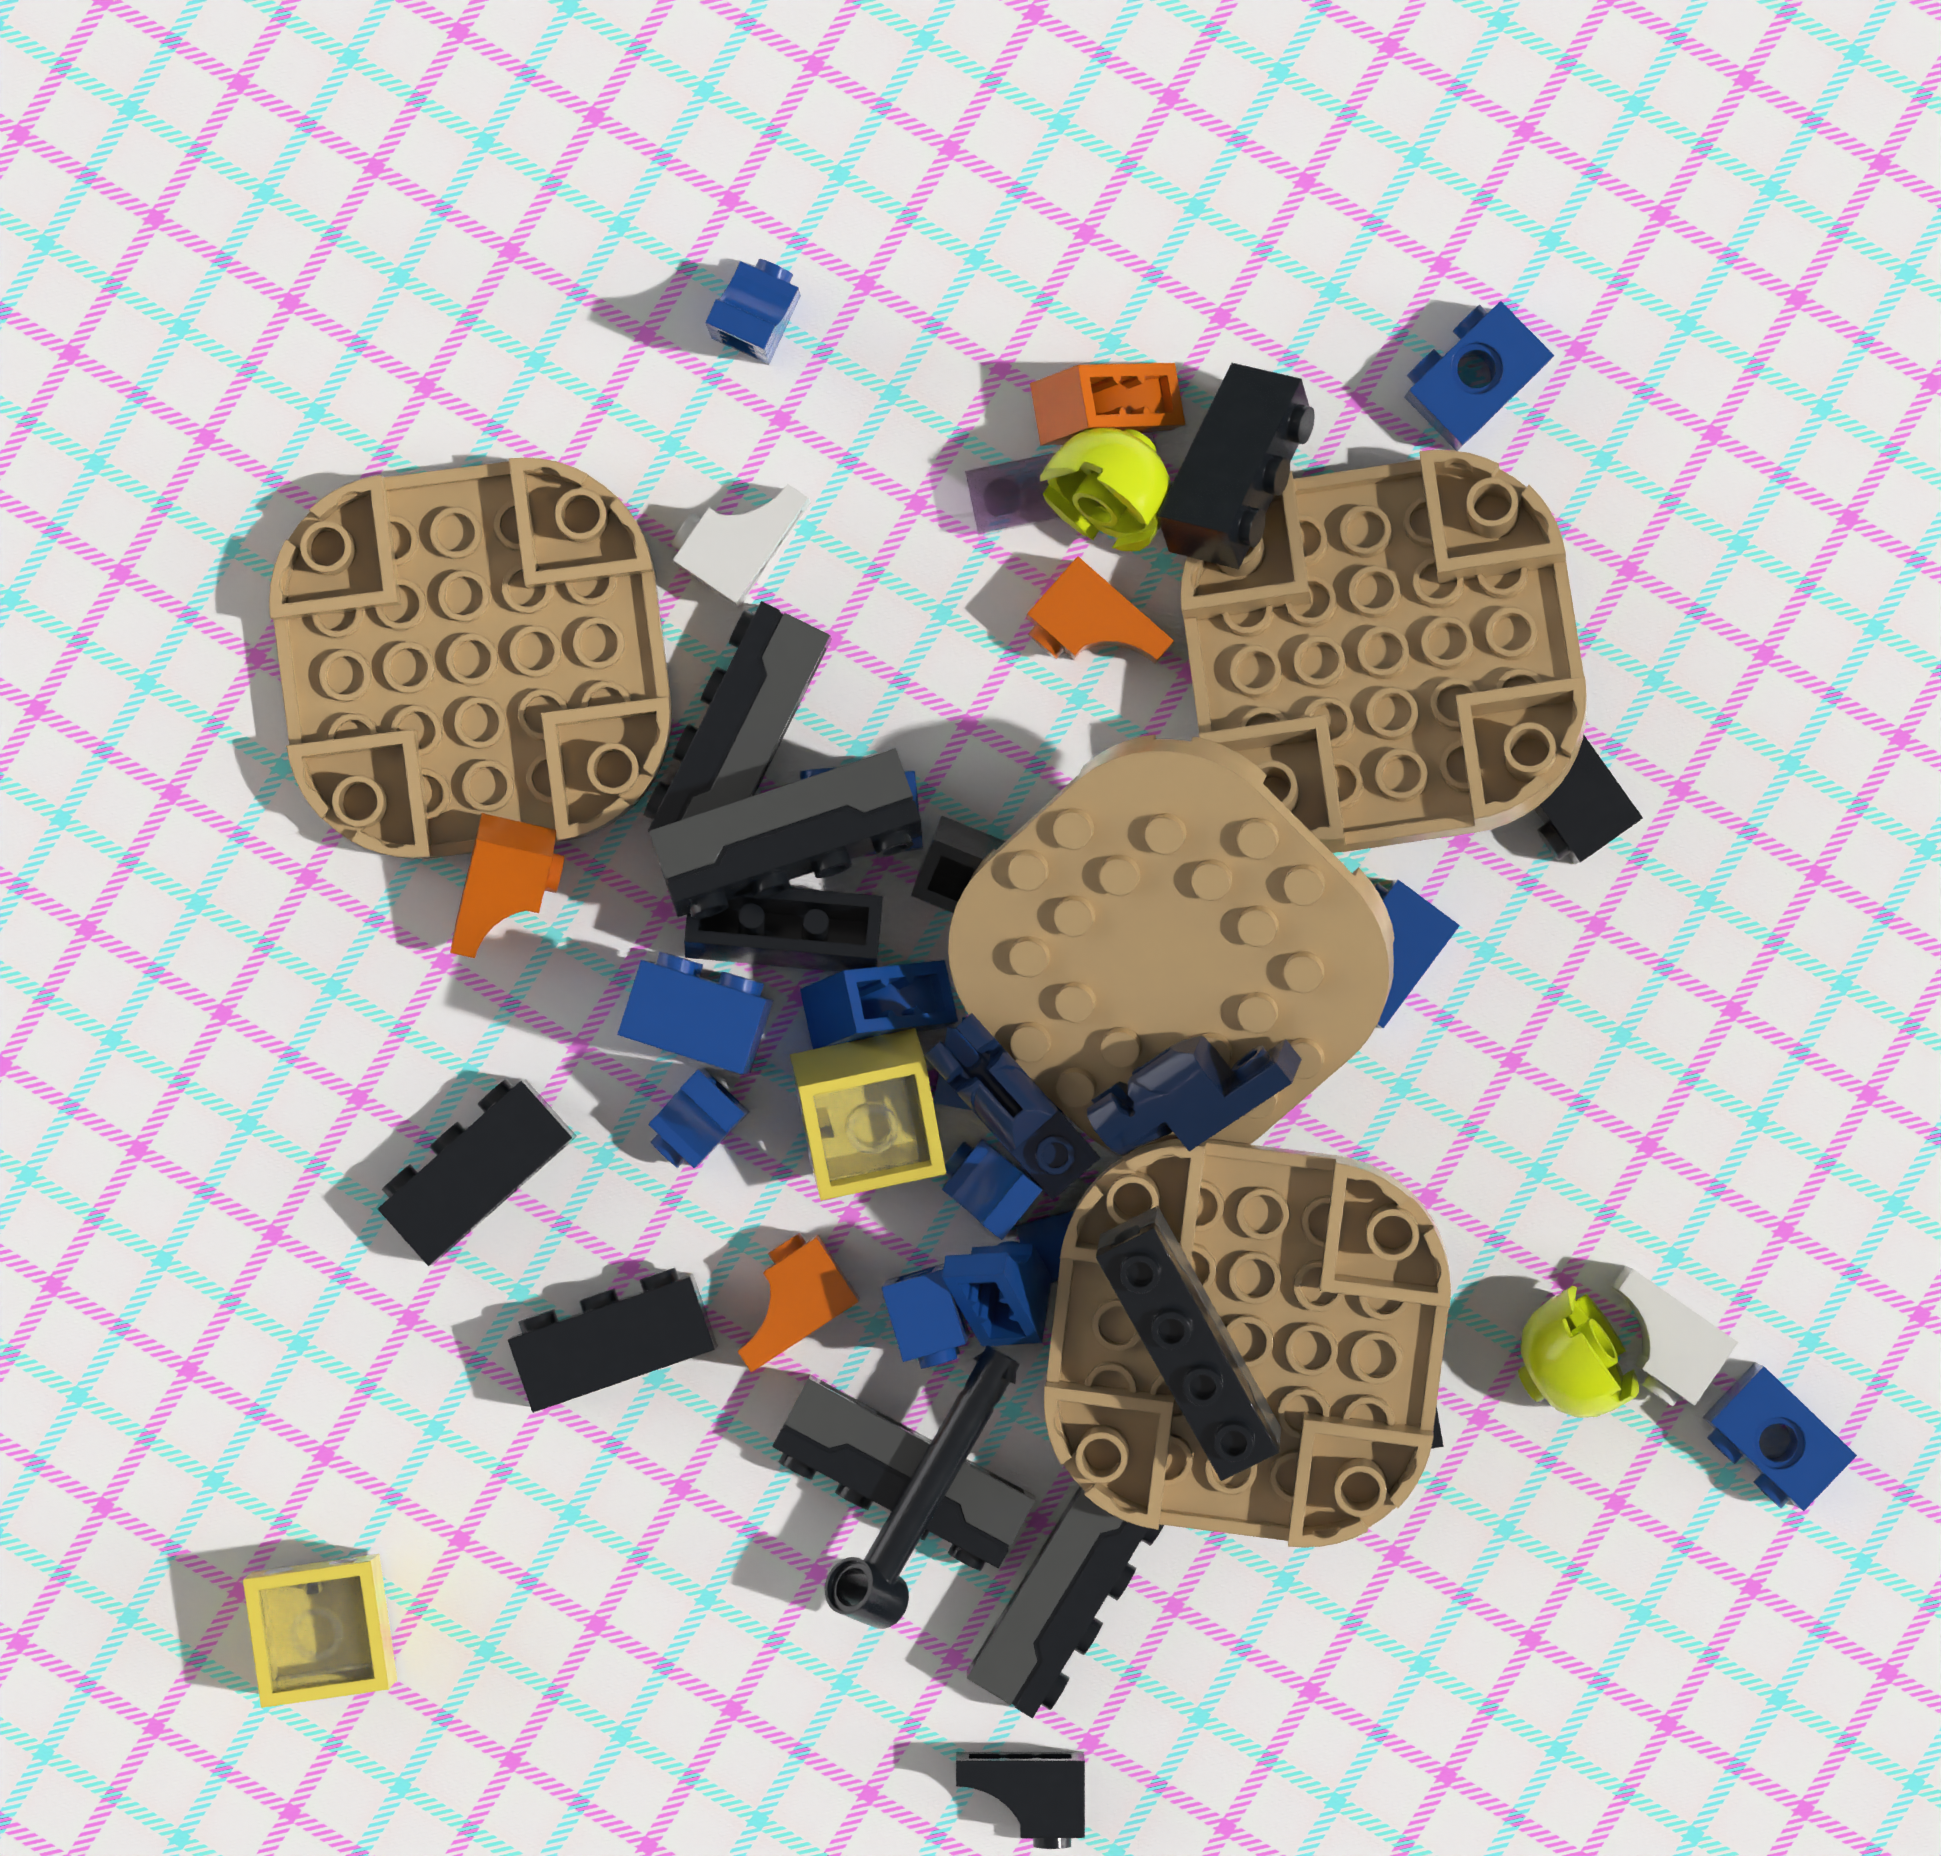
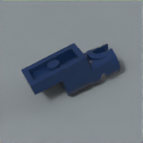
(1189, 1094)
(1015, 1110)

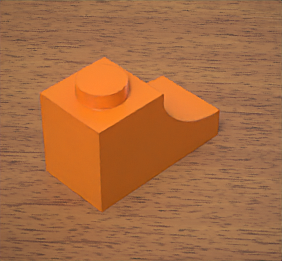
(1107, 396)
(1088, 613)
(505, 876)
(804, 1295)

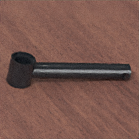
(873, 1587)

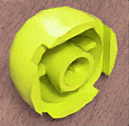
(1108, 485)
(1574, 1358)

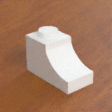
(735, 550)
(1678, 1345)

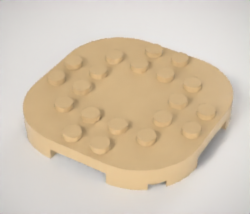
(1395, 651)
(470, 656)
(1166, 910)
(1331, 1301)

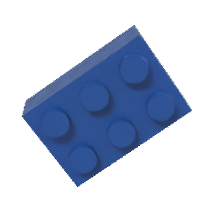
(695, 1015)

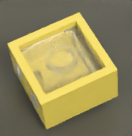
(868, 1114)
(320, 1630)

